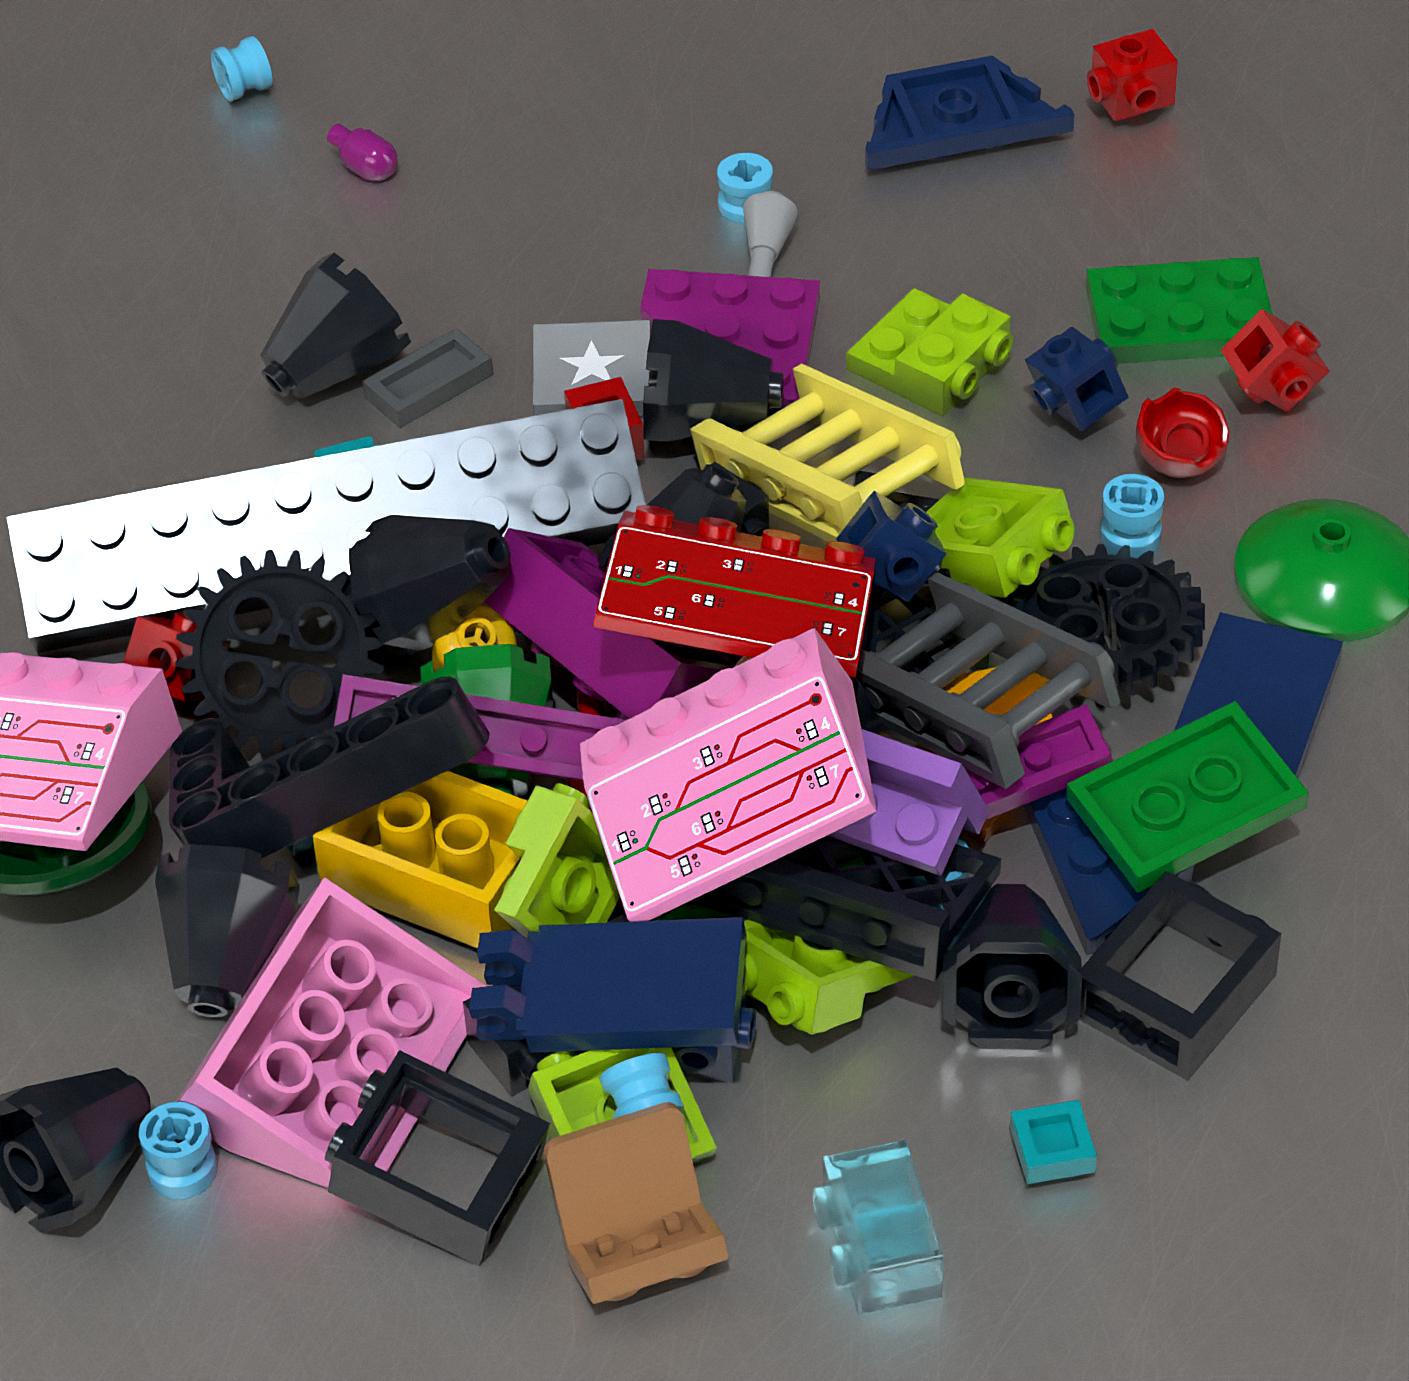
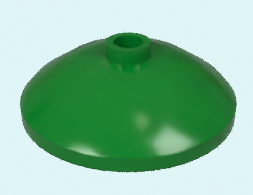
(1325, 569)

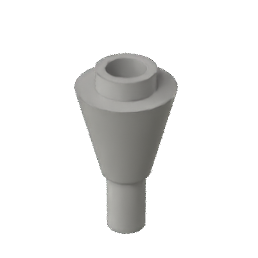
(768, 223)

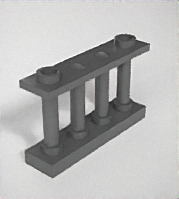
(957, 723)

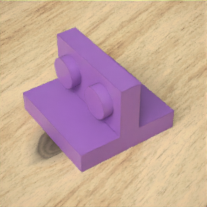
(918, 804)

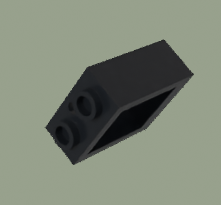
(1153, 1023)
(459, 1108)

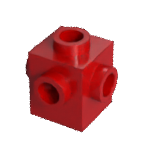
(1133, 75)
(1275, 360)
(155, 646)

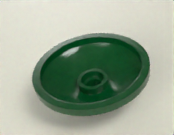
(46, 870)

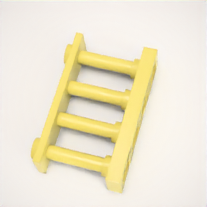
(817, 496)

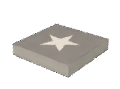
(587, 354)

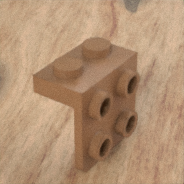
(631, 1203)

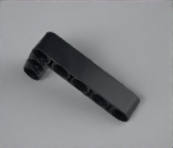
(322, 779)

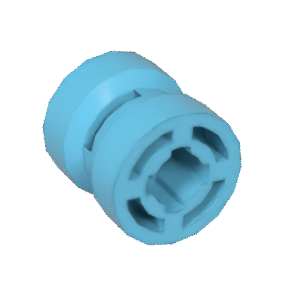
(1132, 514)
(178, 1150)

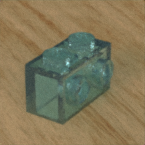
(880, 1227)

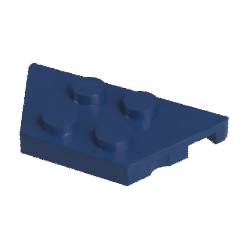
(958, 111)
(1085, 874)

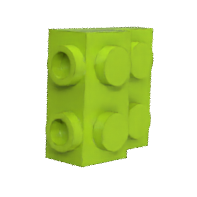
(933, 349)
(1000, 532)
(561, 866)
(808, 981)
(572, 1097)

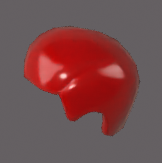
(1182, 434)

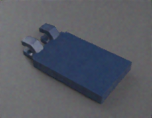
(1273, 676)
(613, 985)

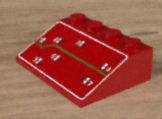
(732, 587)

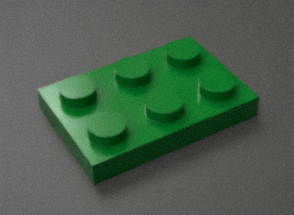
(1174, 307)
(1187, 796)

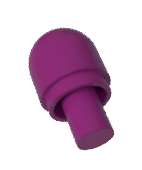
(364, 152)

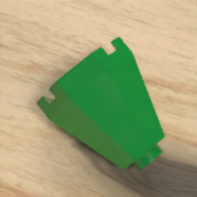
(502, 675)

